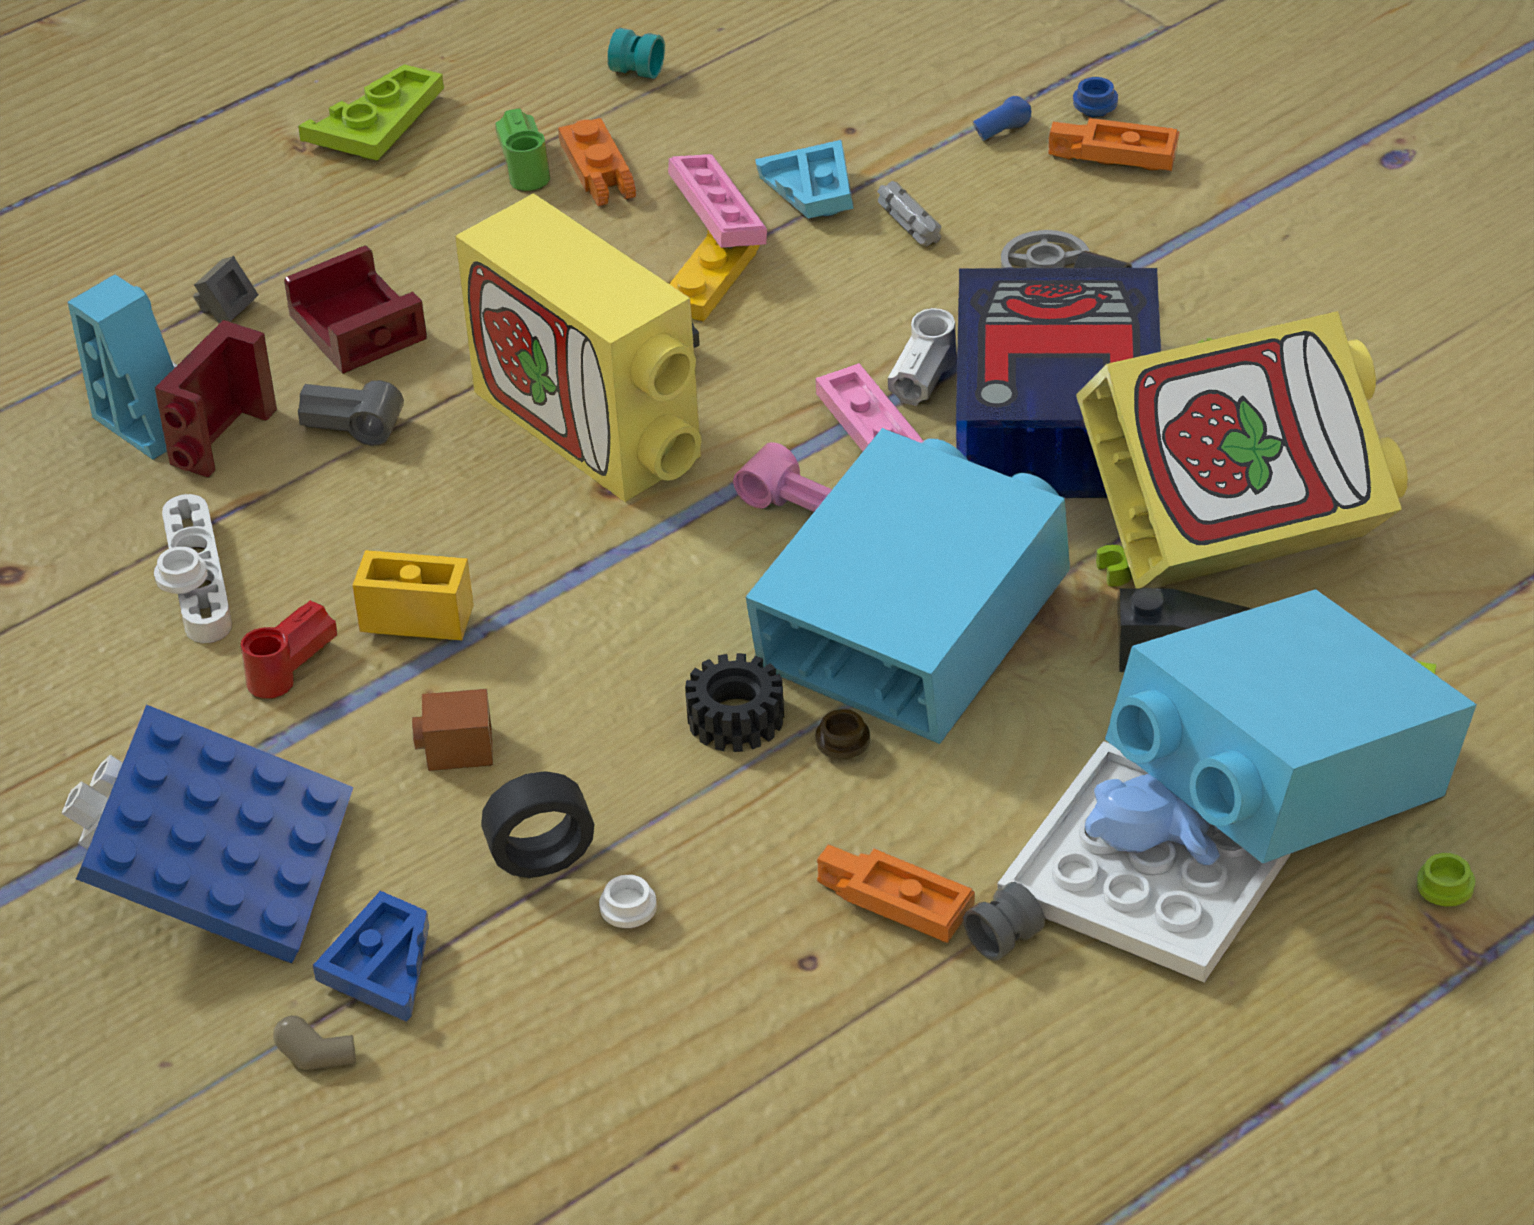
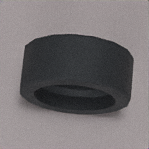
(525, 798)

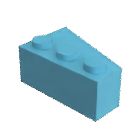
(122, 361)

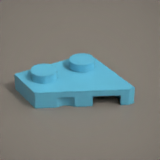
(810, 178)

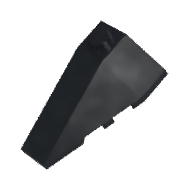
(1160, 612)

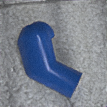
(1010, 115)

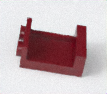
(353, 310)
(210, 390)

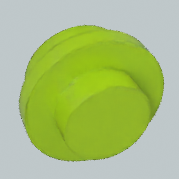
(1446, 880)

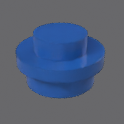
(1095, 97)

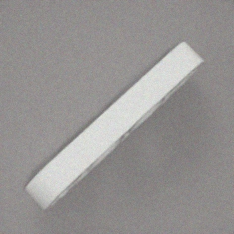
(213, 595)

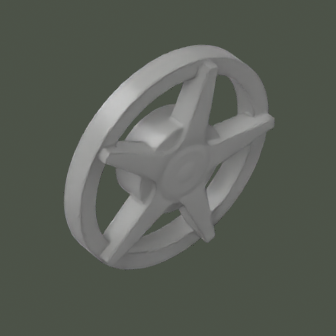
(1042, 254)

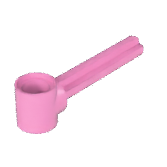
(775, 478)

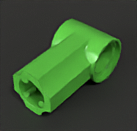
(523, 150)

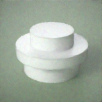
(180, 570)
(627, 902)

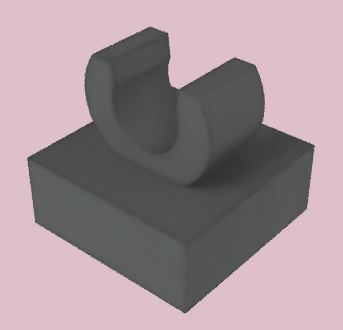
(224, 290)

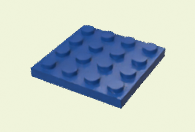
(216, 834)

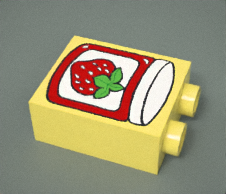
(580, 346)
(1241, 449)

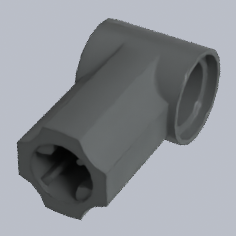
(363, 413)

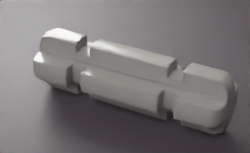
(909, 213)

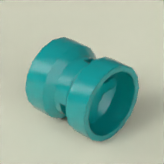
(636, 53)

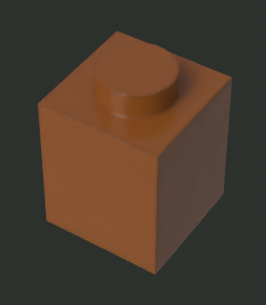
(455, 729)

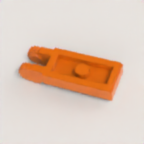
(596, 159)

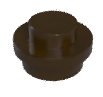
(842, 734)

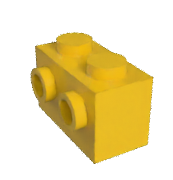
(413, 595)

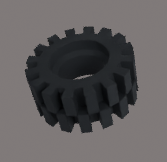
(740, 722)

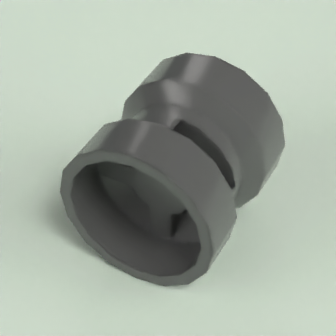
(1007, 918)

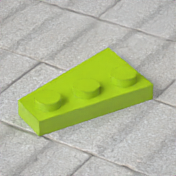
(378, 117)

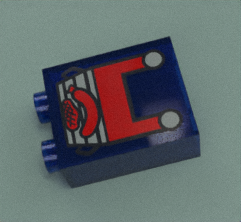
(1027, 352)

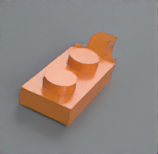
(1115, 143)
(896, 890)

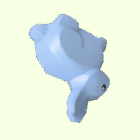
(1145, 814)

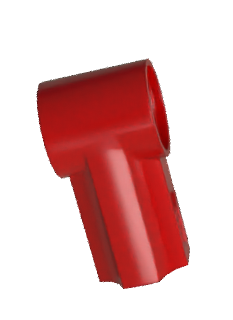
(276, 652)

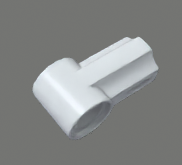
(925, 356)

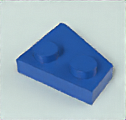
(379, 956)

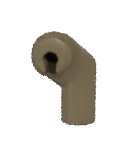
(308, 1049)

